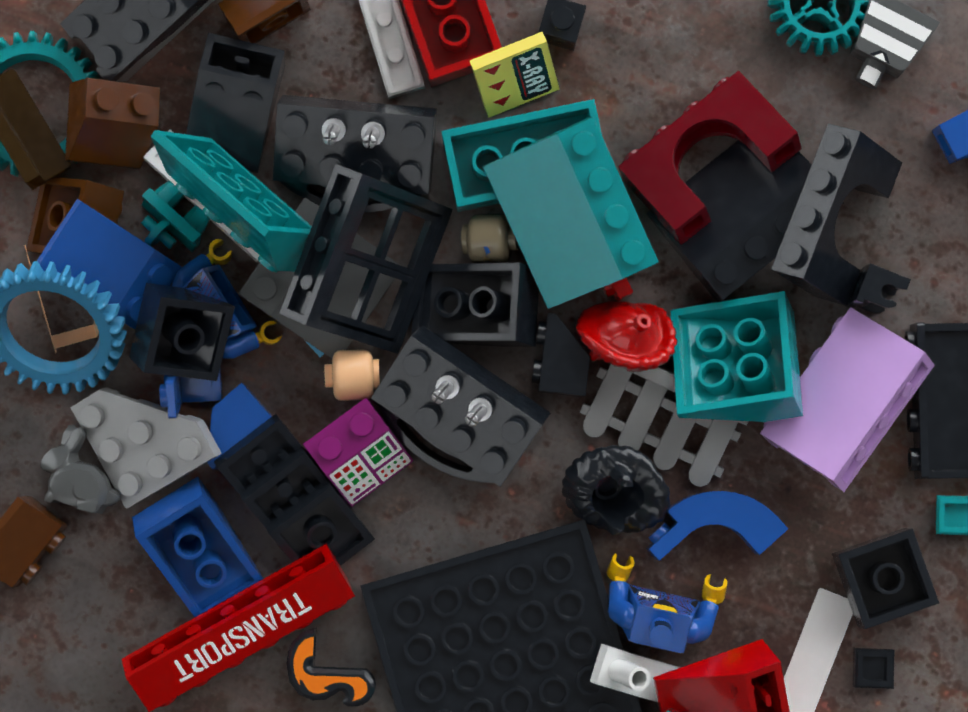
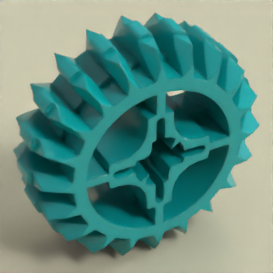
(827, 19)

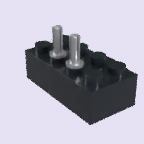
(366, 137)
(457, 410)

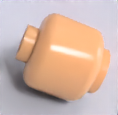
(352, 374)

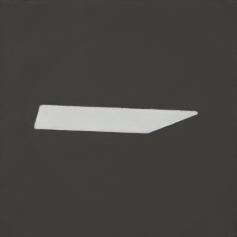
(816, 650)

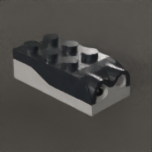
(129, 32)

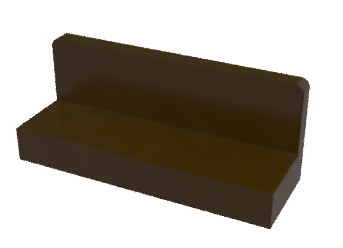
(28, 134)

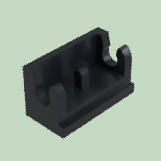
(874, 286)

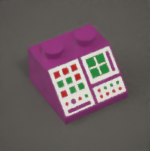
(358, 452)

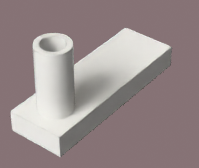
(628, 672)

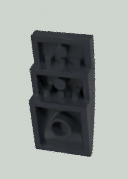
(292, 494)

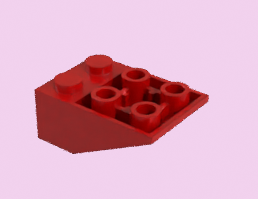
(732, 681)

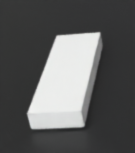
(392, 46)

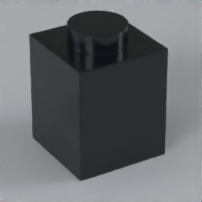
(562, 23)

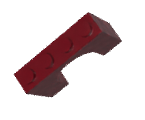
(729, 110)

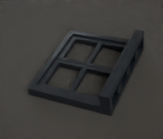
(330, 247)

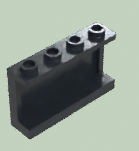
(940, 403)

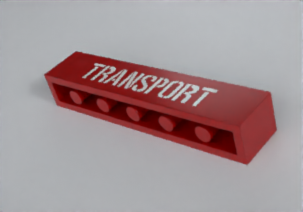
(237, 628)

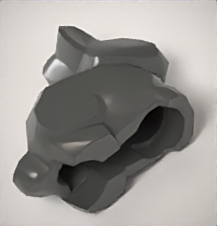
(74, 480)

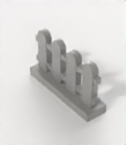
(636, 428)

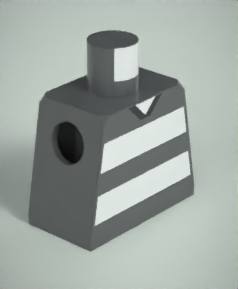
(889, 39)

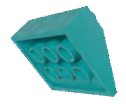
(234, 198)
(570, 213)

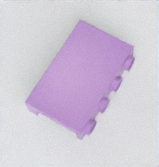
(850, 397)

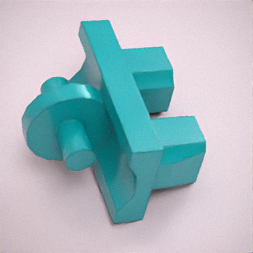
(185, 229)

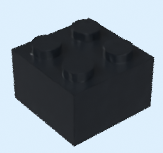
(885, 578)

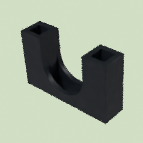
(808, 250)

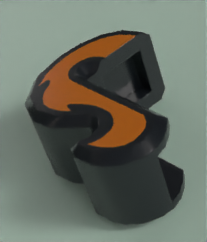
(323, 682)

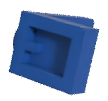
(182, 389)

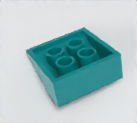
(737, 360)

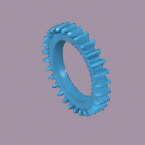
(91, 367)

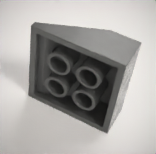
(268, 290)

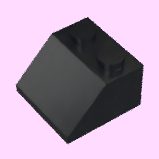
(180, 333)

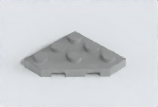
(141, 444)

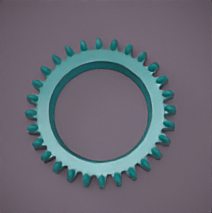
(46, 52)

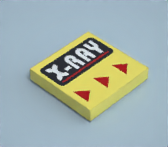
(515, 74)

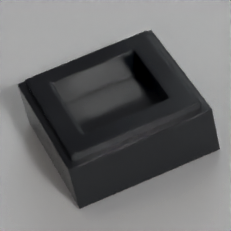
(873, 668)

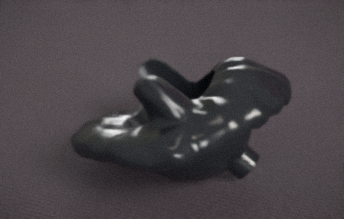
(616, 490)

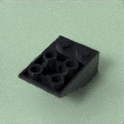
(236, 96)

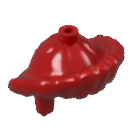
(628, 334)

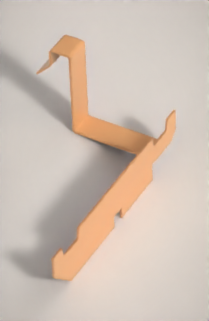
(69, 337)

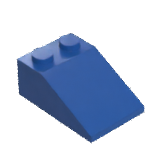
(108, 255)
(195, 547)

